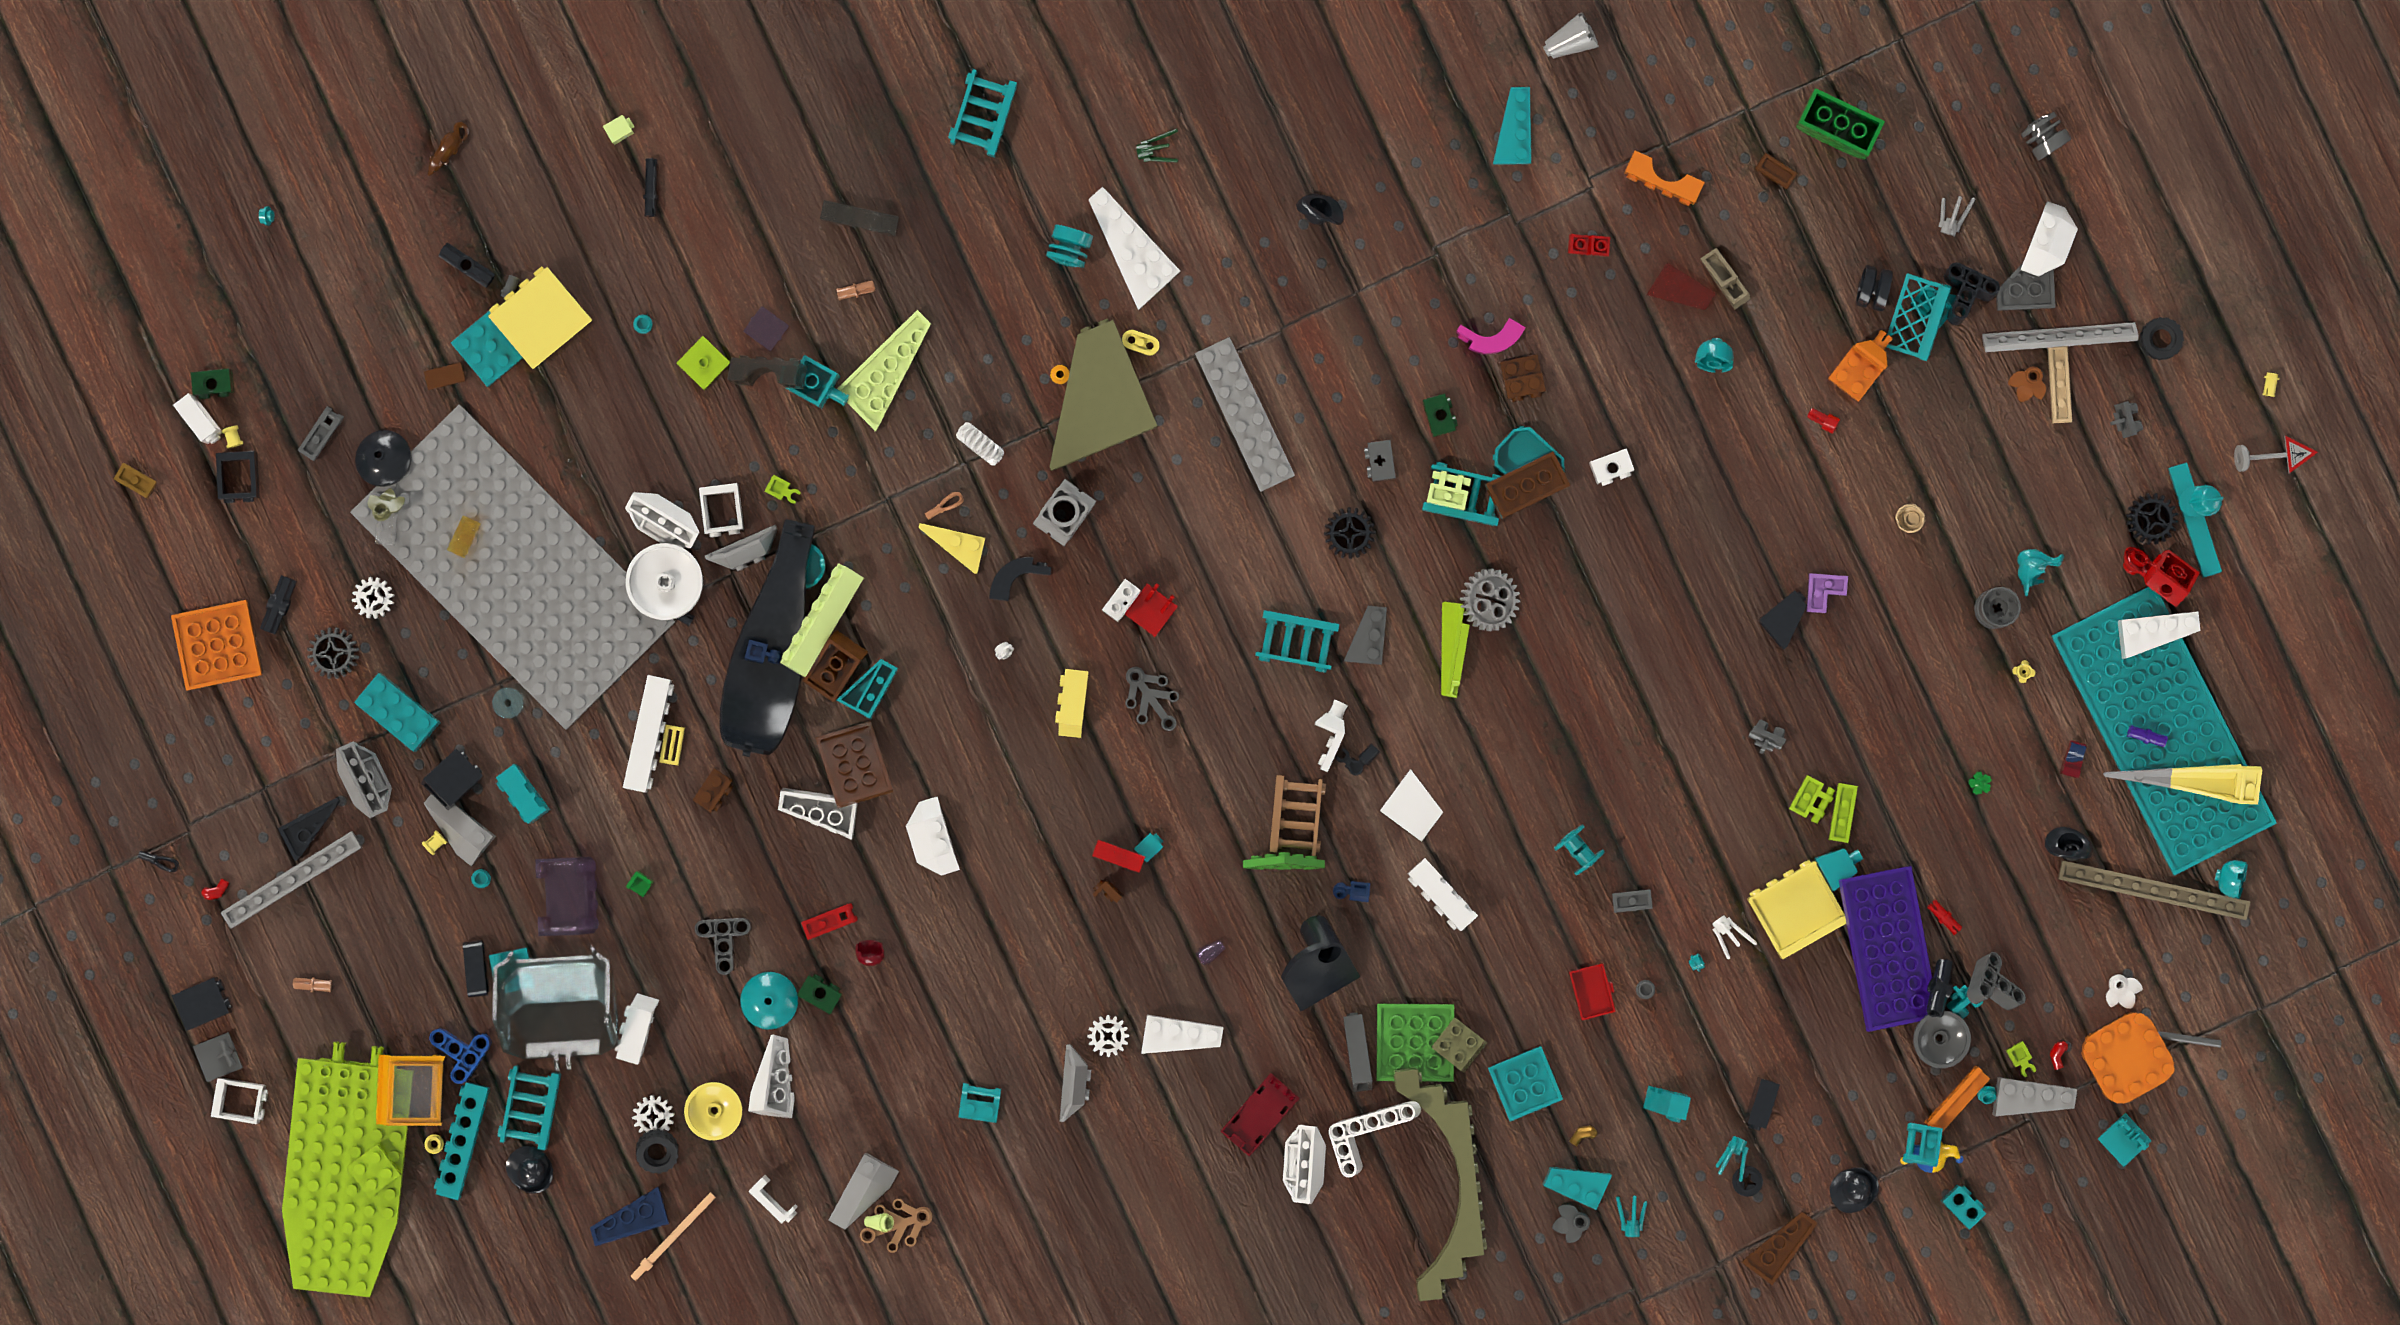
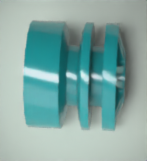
(1069, 246)

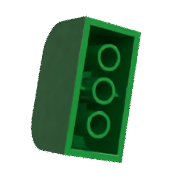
(1839, 124)

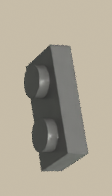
(1632, 901)

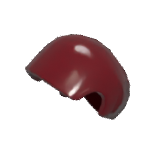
(870, 952)

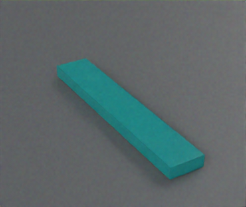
(2196, 526)

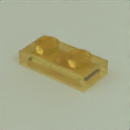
(464, 536)

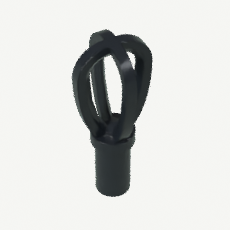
(153, 859)

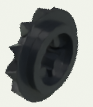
(1750, 1189)

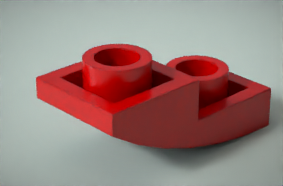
(1588, 245)

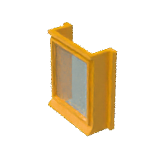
(409, 1090)

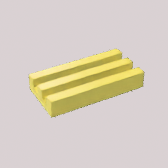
(679, 747)

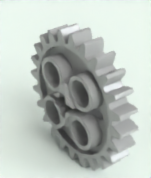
(1494, 583)

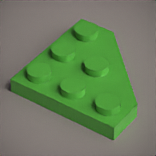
(1284, 862)

